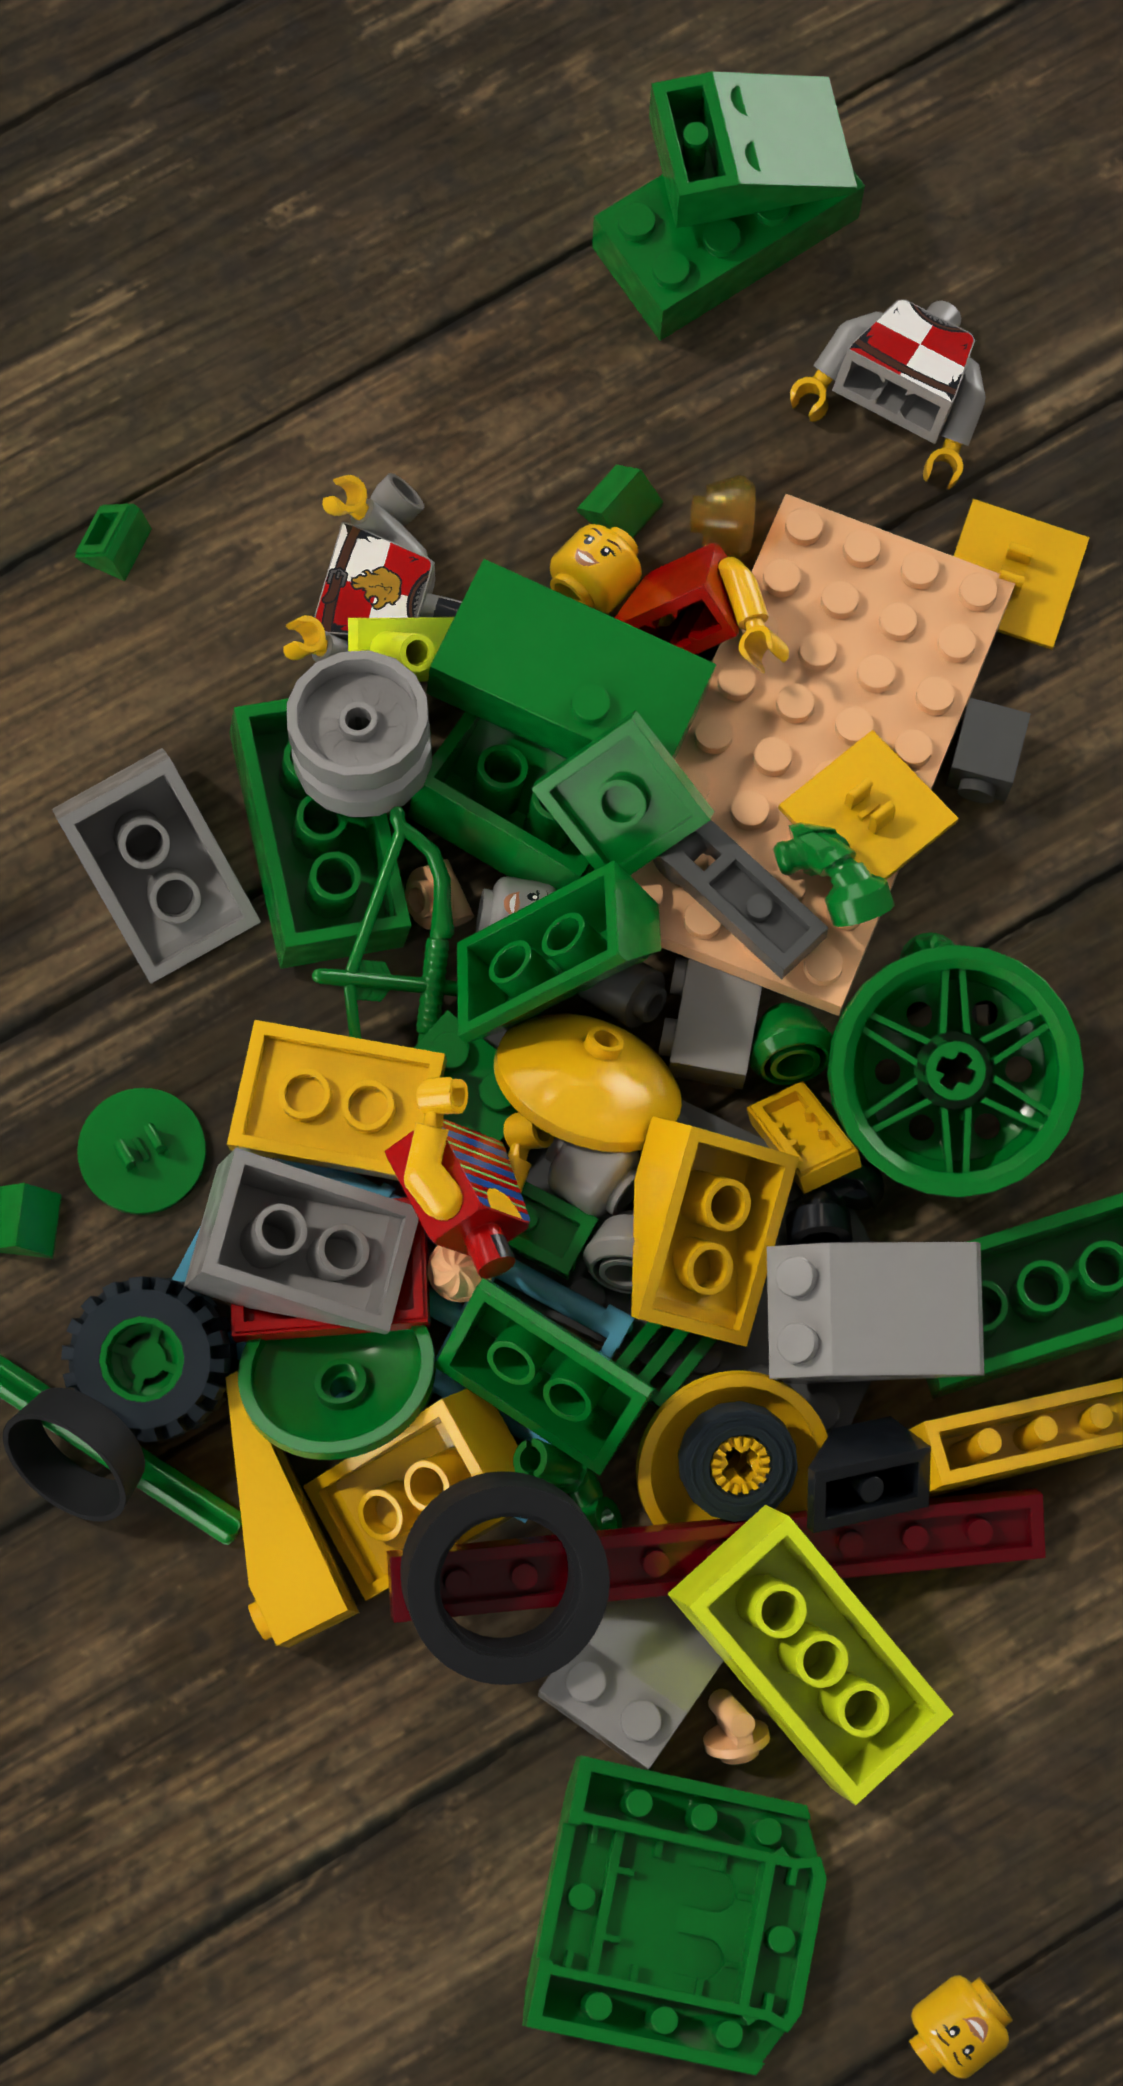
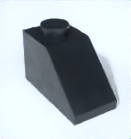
(867, 1474)

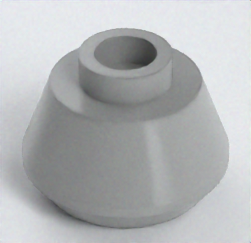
(611, 1253)

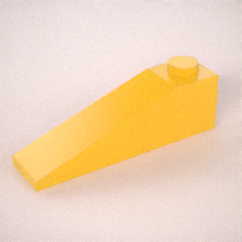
(1022, 1436)
(285, 1551)

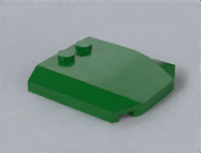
(650, 1898)

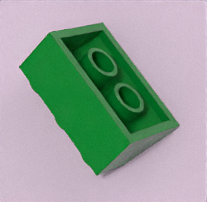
(485, 804)
(553, 950)
(543, 1376)

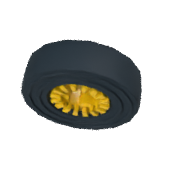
(729, 1493)

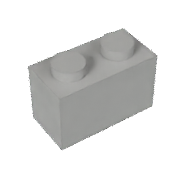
(713, 1025)

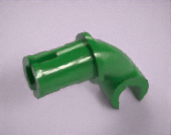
(570, 1476)

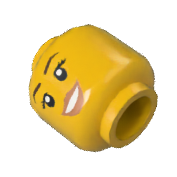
(597, 567)
(960, 2027)

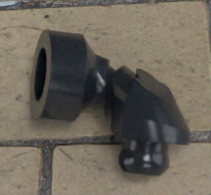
(823, 1213)

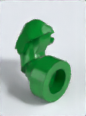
(822, 851)

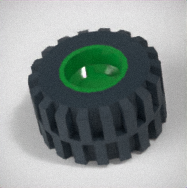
(151, 1355)

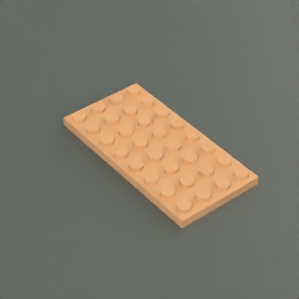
(876, 643)

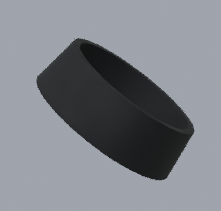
(56, 1475)

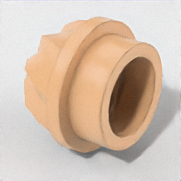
(452, 1274)

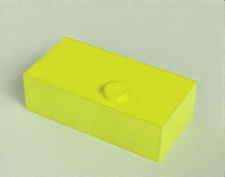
(810, 1654)

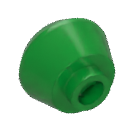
(789, 1045)

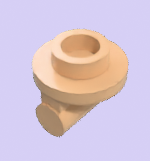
(420, 897)
(738, 1734)

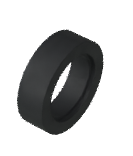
(521, 1656)

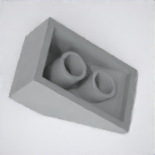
(156, 865)
(301, 1244)
(874, 1311)
(635, 1677)

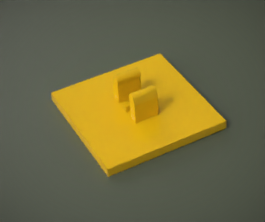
(1033, 556)
(873, 805)

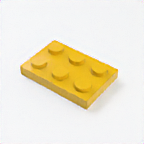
(328, 1098)

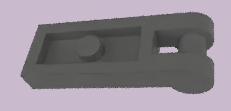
(744, 898)

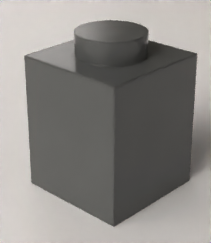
(987, 751)

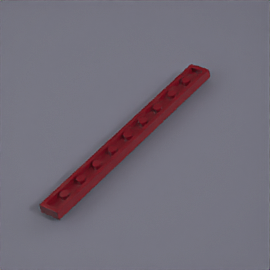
(658, 1557)

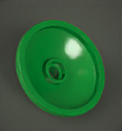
(294, 1386)

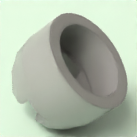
(398, 498)

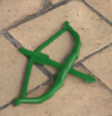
(372, 979)

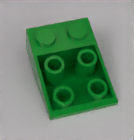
(747, 143)

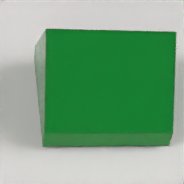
(622, 501)
(114, 539)
(28, 1220)

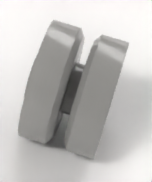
(359, 733)

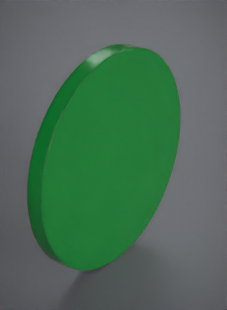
(141, 1151)

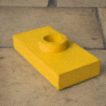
(802, 1127)

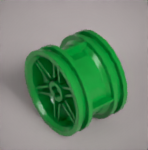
(1030, 1113)

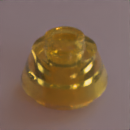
(726, 515)

